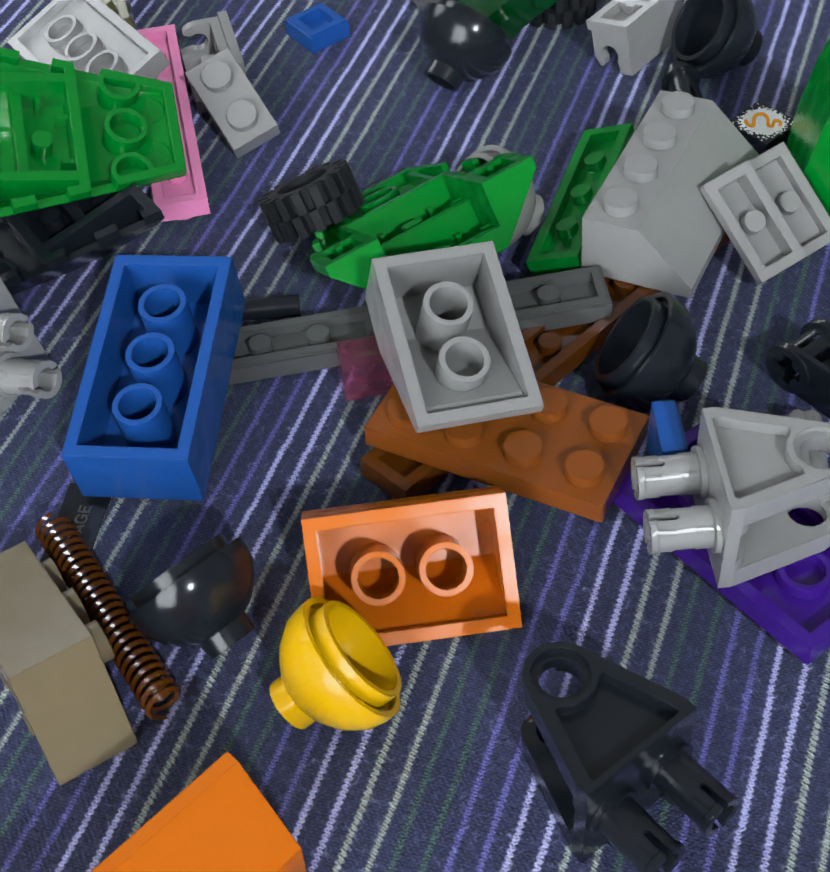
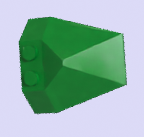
(427, 211)

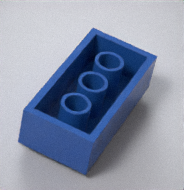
(156, 378)

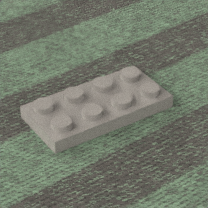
(89, 37)

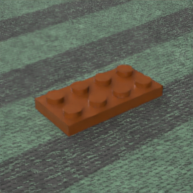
(562, 457)

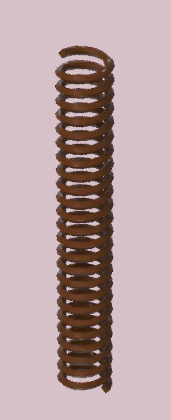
(132, 647)

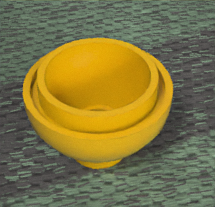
(334, 670)

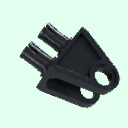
(614, 756)

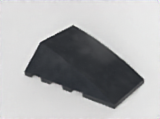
(69, 235)

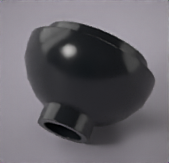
(716, 35)
(460, 44)
(650, 354)
(200, 599)

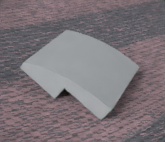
(769, 212)

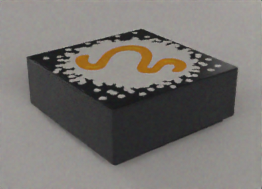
(763, 126)

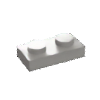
(232, 102)

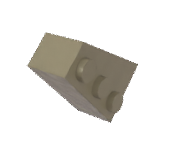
(57, 667)

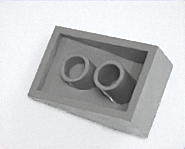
(451, 336)

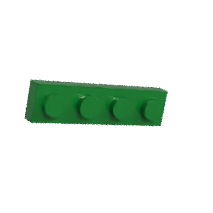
(560, 236)

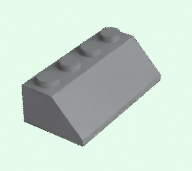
(649, 213)

